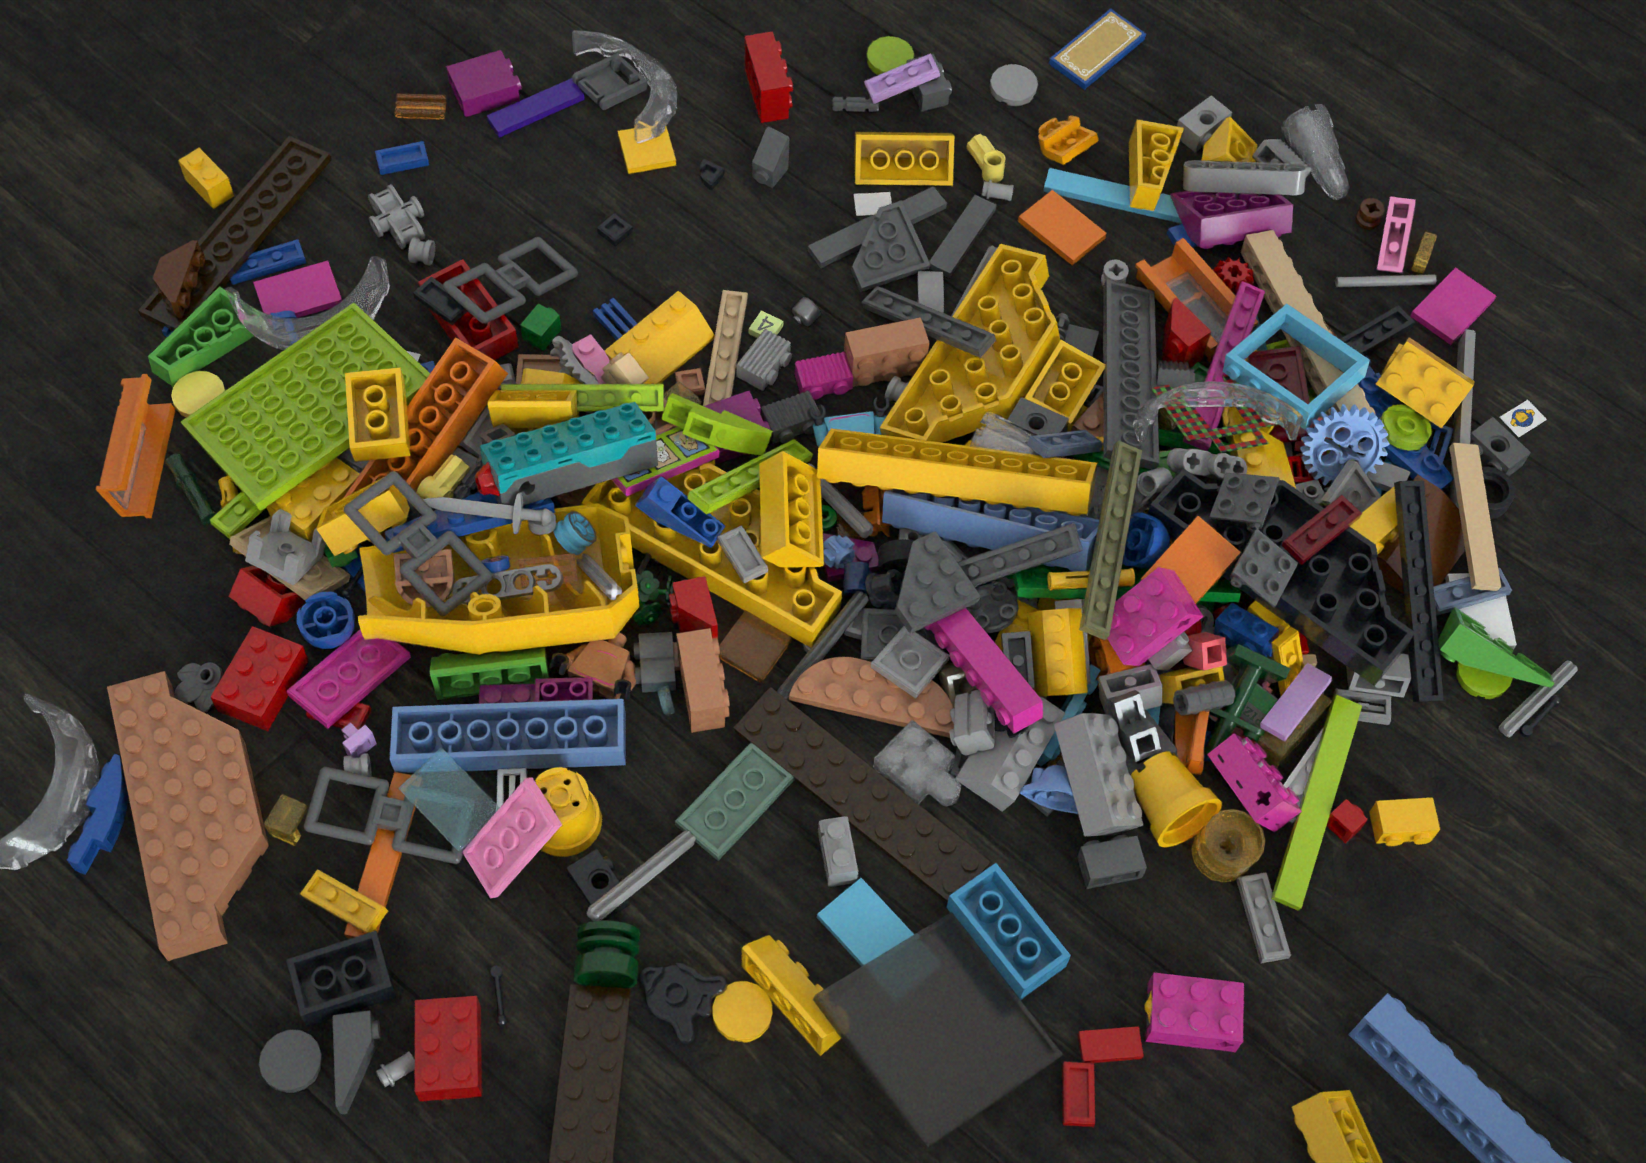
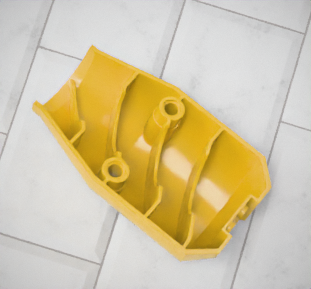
(488, 624)

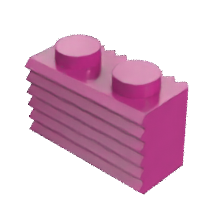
(824, 375)

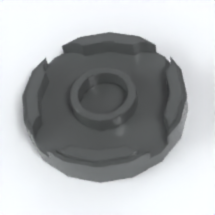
(291, 1061)

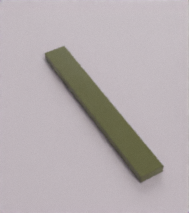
(1110, 541)

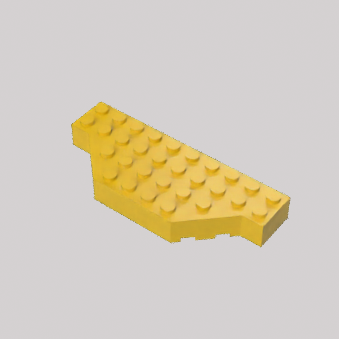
(958, 388)
(783, 597)

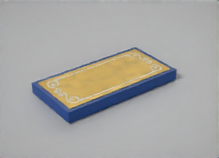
(1097, 49)

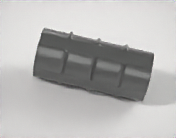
(1204, 697)

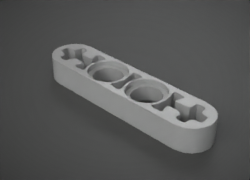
(508, 579)

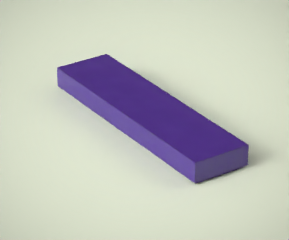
(535, 107)

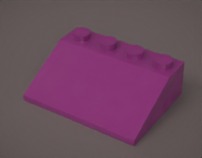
(1229, 217)

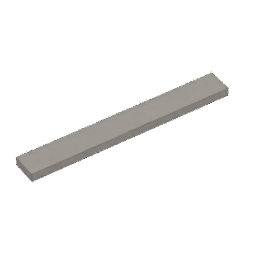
(1463, 412)

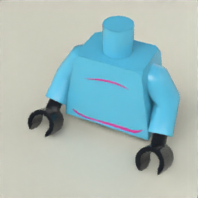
(858, 422)

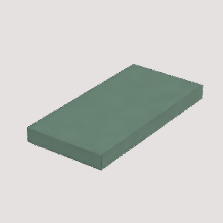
(734, 801)

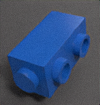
(1245, 629)

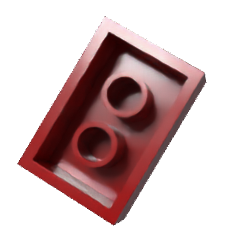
(767, 77)
(259, 678)
(448, 1048)

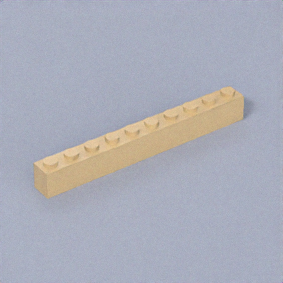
(1284, 286)

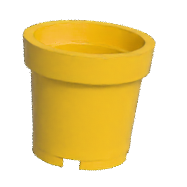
(1173, 799)
(580, 823)

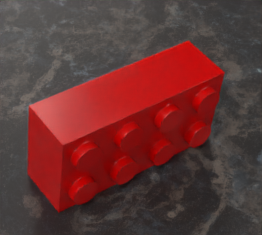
(492, 338)

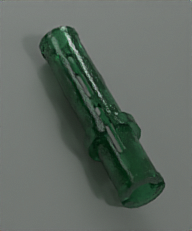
(187, 482)

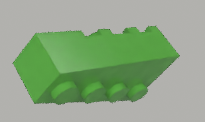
(200, 339)

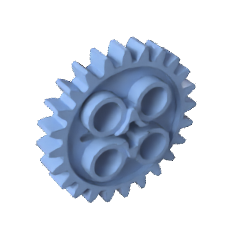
(1357, 425)

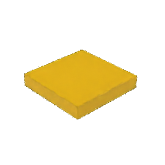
(646, 155)

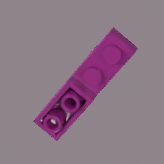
(543, 690)

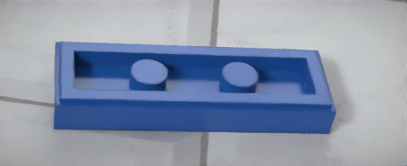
(270, 261)

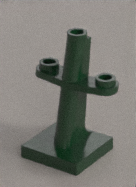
(1251, 668)

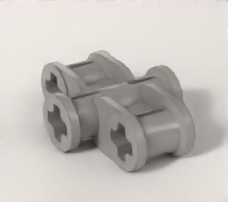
(396, 216)
(1204, 463)

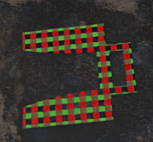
(1195, 427)

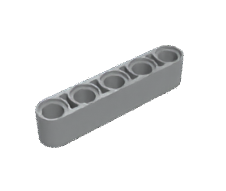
(1244, 177)

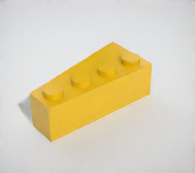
(1150, 158)

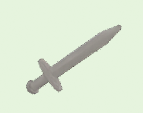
(515, 513)

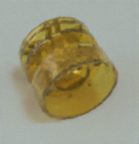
(1238, 836)

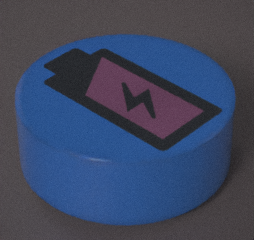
(497, 563)

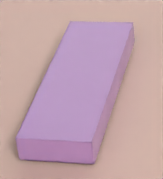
(902, 78)
(1295, 702)

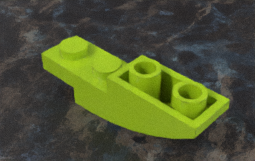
(716, 429)

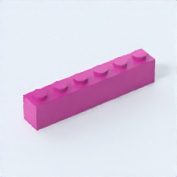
(988, 670)

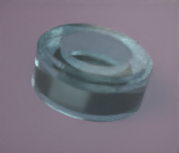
(666, 700)

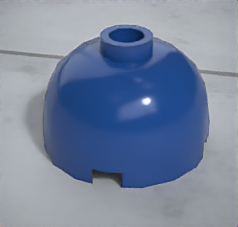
(1145, 541)
(326, 620)

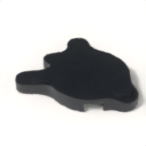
(679, 995)

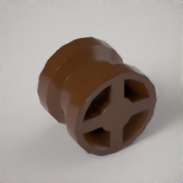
(1370, 213)

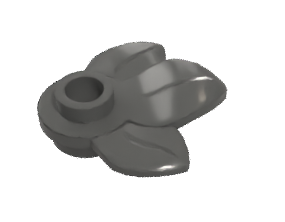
(196, 687)

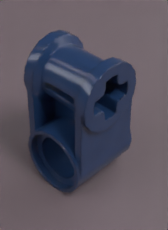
(855, 577)

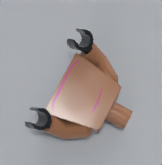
(605, 662)

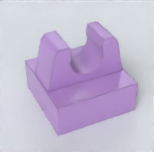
(357, 741)

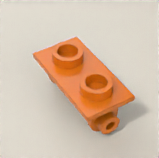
(873, 500)

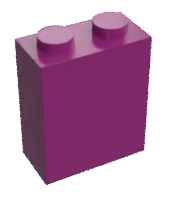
(484, 83)
(742, 406)

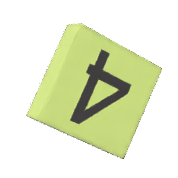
(765, 321)

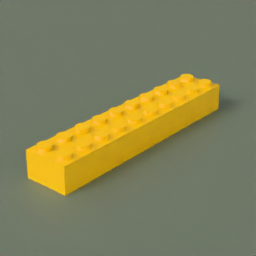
(957, 471)

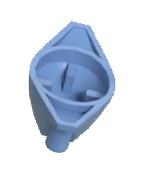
(1051, 789)

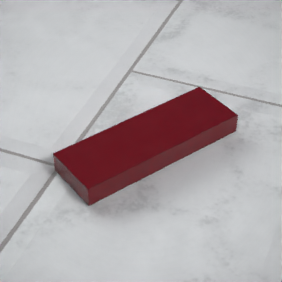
(1321, 529)

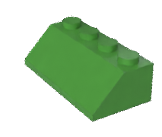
(464, 673)

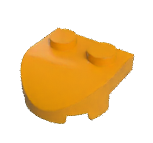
(1065, 139)

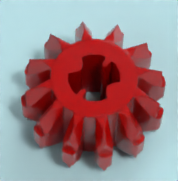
(1233, 273)

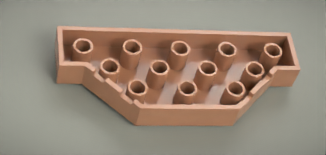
(189, 810)

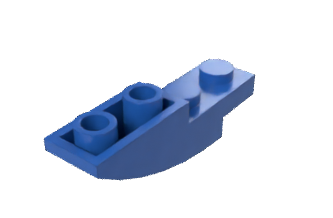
(108, 805)

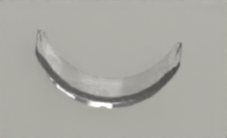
(663, 94)
(284, 332)
(1220, 395)
(66, 798)

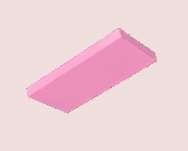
(511, 837)

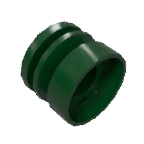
(607, 954)

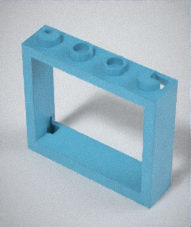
(1313, 337)

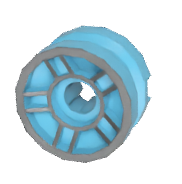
(575, 533)

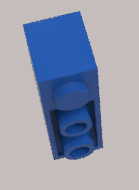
(673, 509)

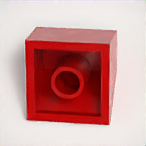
(1184, 335)
(265, 596)
(693, 606)

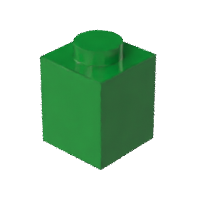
(541, 326)

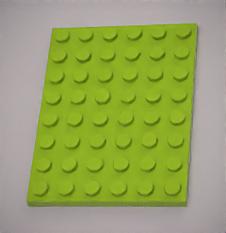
(293, 408)

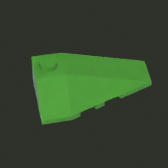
(1472, 646)

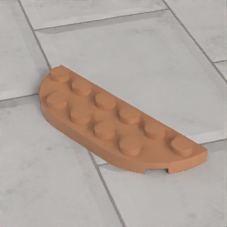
(858, 690)

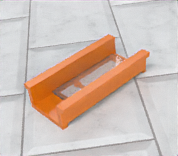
(1194, 284)
(136, 450)

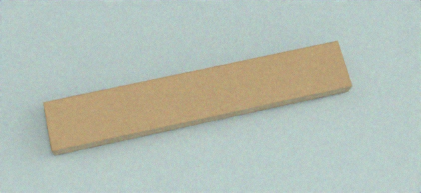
(726, 346)
(1475, 517)

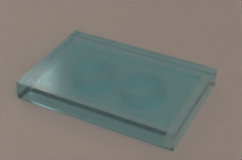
(449, 799)

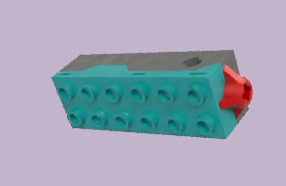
(568, 455)

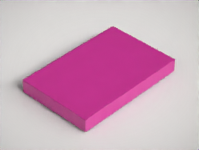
(299, 291)
(1453, 306)

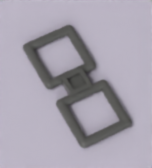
(510, 279)
(418, 543)
(384, 814)

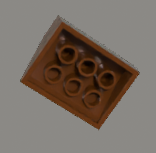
(1444, 537)

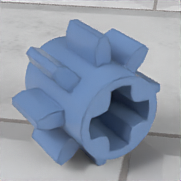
(838, 551)

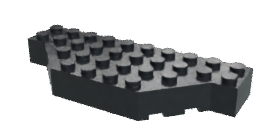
(1329, 598)

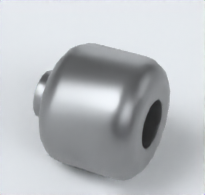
(805, 312)

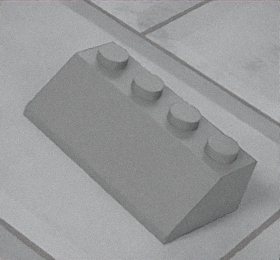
(1003, 771)

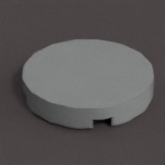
(1013, 85)

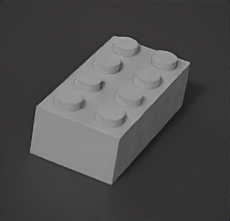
(1098, 774)

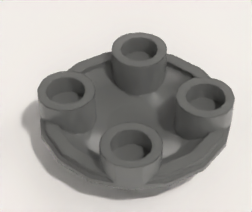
(995, 608)

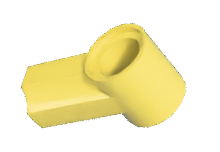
(989, 159)
(444, 480)

